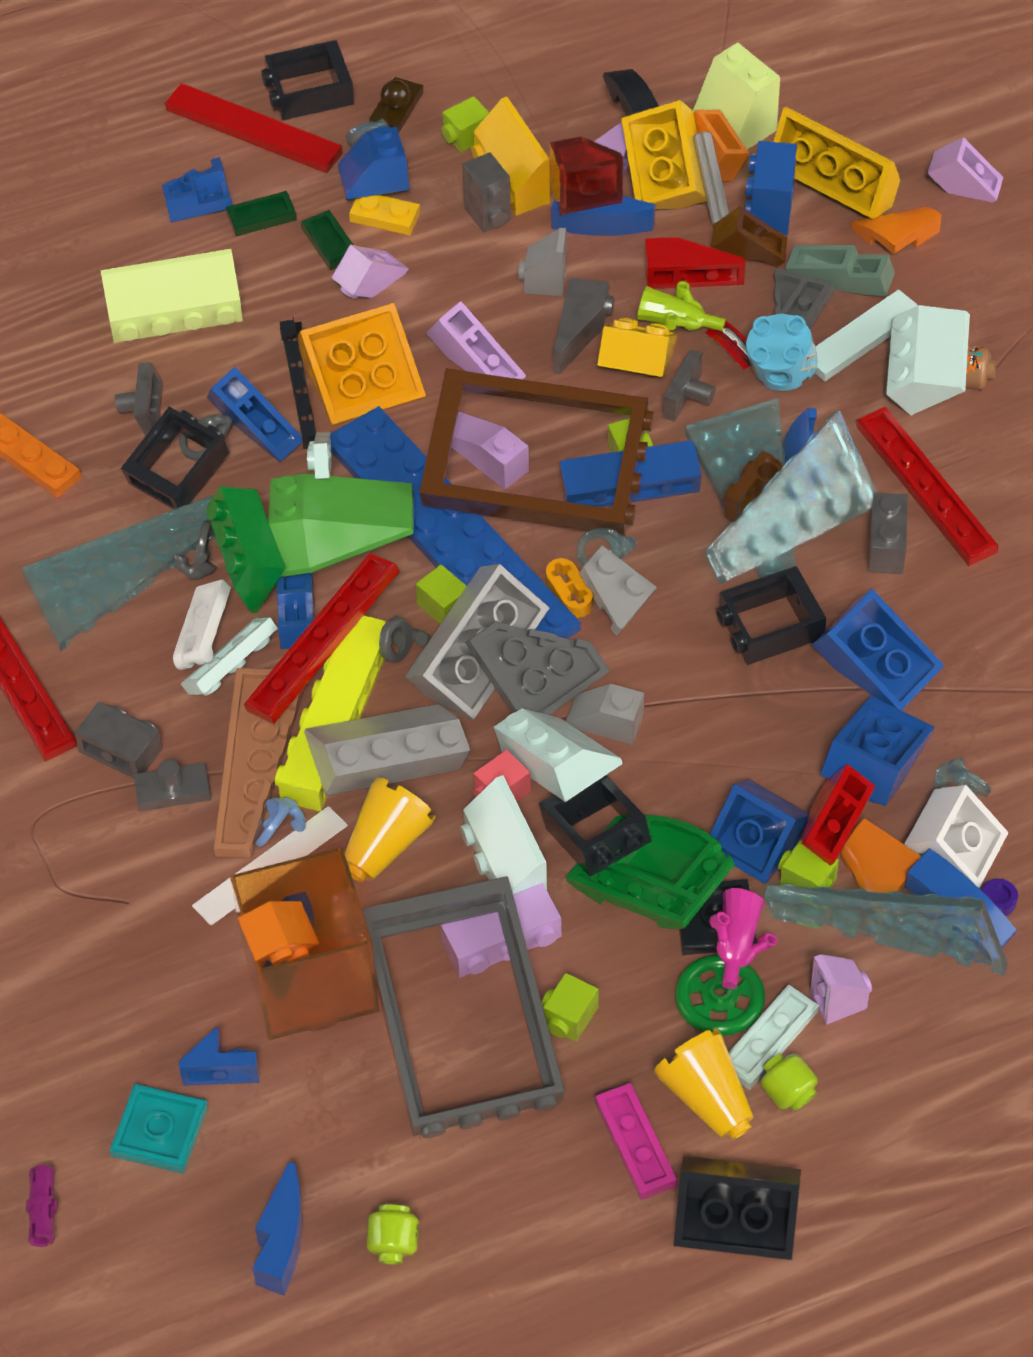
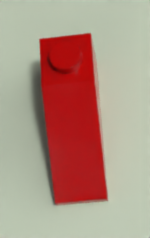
(678, 259)
(836, 813)

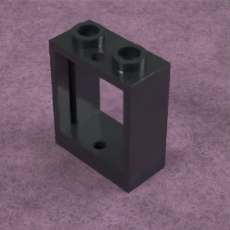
(304, 62)
(171, 423)
(764, 590)
(600, 850)

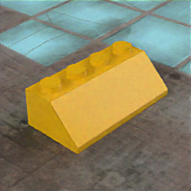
(839, 165)

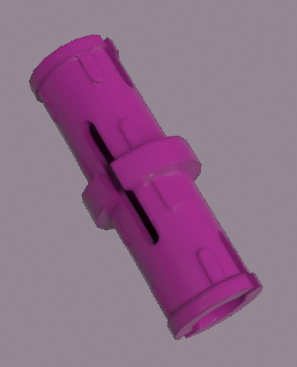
(41, 1206)

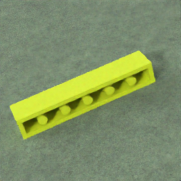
(335, 699)

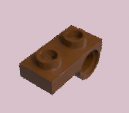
(751, 484)

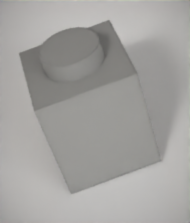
(545, 265)
(608, 712)

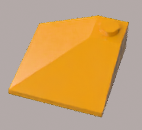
(360, 364)

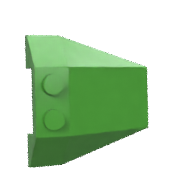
(335, 518)

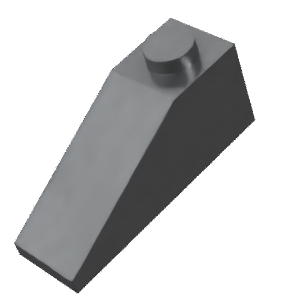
(581, 319)

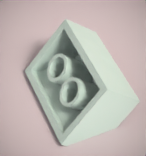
(927, 357)
(555, 752)
(503, 838)

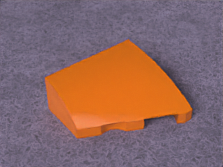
(899, 228)
(877, 859)

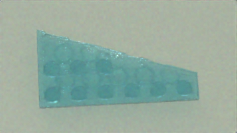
(726, 446)
(804, 499)
(110, 571)
(898, 920)

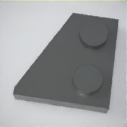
(801, 295)

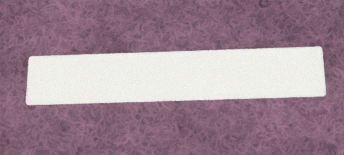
(295, 845)

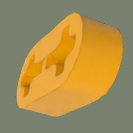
(573, 585)

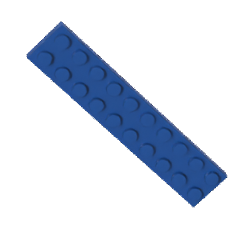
(460, 541)

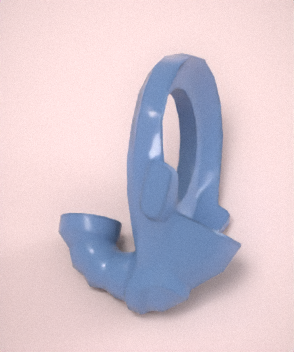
(278, 809)

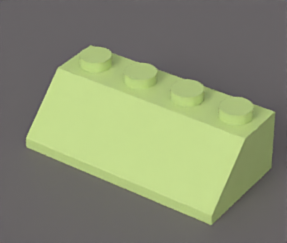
(172, 295)

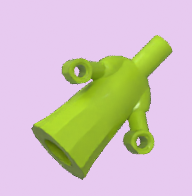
(675, 312)

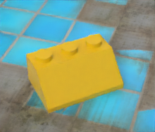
(518, 153)
(664, 156)

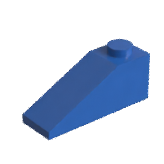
(254, 415)

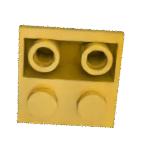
(636, 347)

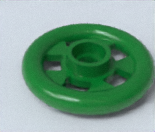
(699, 1016)

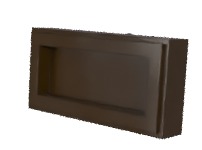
(397, 102)

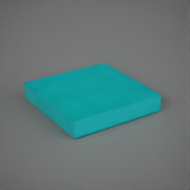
(159, 1128)

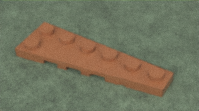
(250, 767)

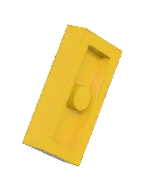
(385, 213)

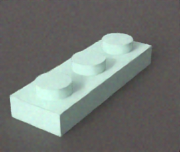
(319, 455)
(229, 657)

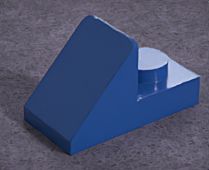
(210, 1066)

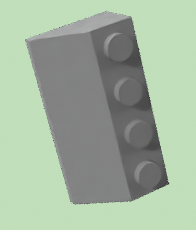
(446, 666)
(388, 747)

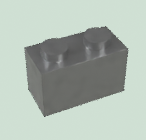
(486, 192)
(888, 533)
(118, 740)

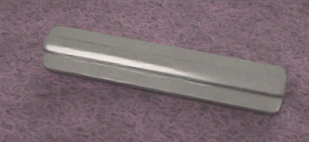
(710, 176)

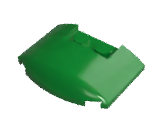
(663, 878)

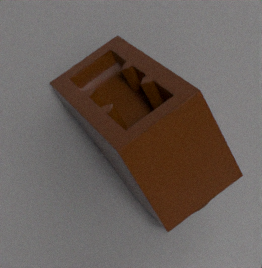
(749, 238)

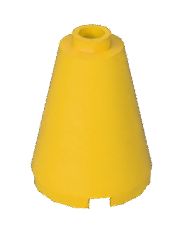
(385, 829)
(708, 1084)

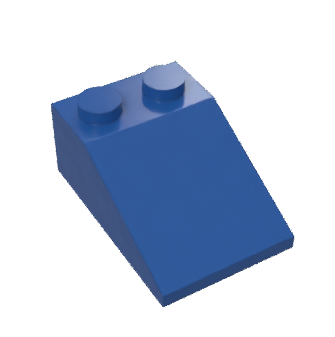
(878, 651)
(880, 746)

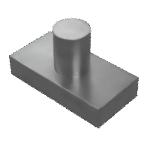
(687, 385)
(146, 398)
(171, 785)

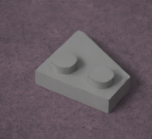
(616, 587)

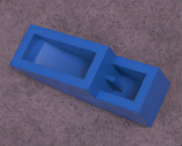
(618, 219)
(294, 607)
(937, 876)
(280, 1234)

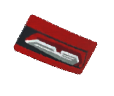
(733, 343)

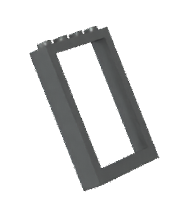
(441, 909)

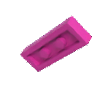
(636, 1141)

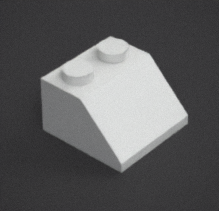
(959, 831)

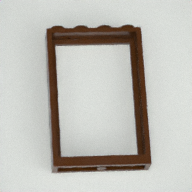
(526, 508)

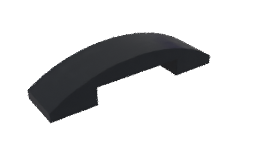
(630, 90)

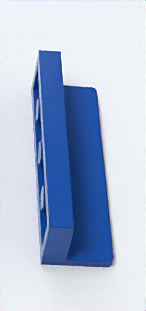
(666, 473)

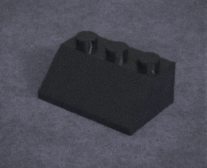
(737, 1207)

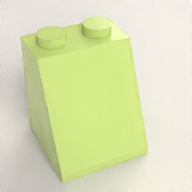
(743, 92)

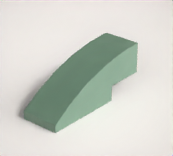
(844, 267)

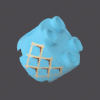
(781, 351)

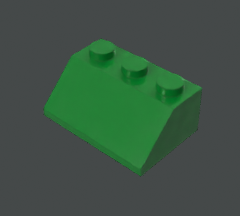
(246, 543)

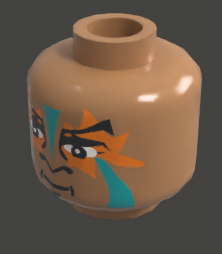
(979, 367)

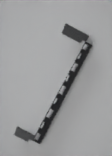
(291, 330)

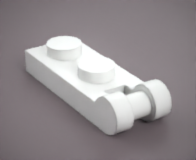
(201, 625)

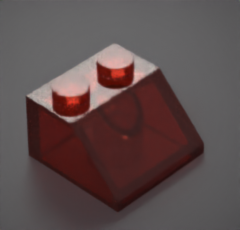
(585, 175)

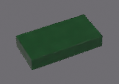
(261, 213)
(327, 237)

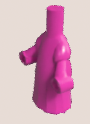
(736, 932)

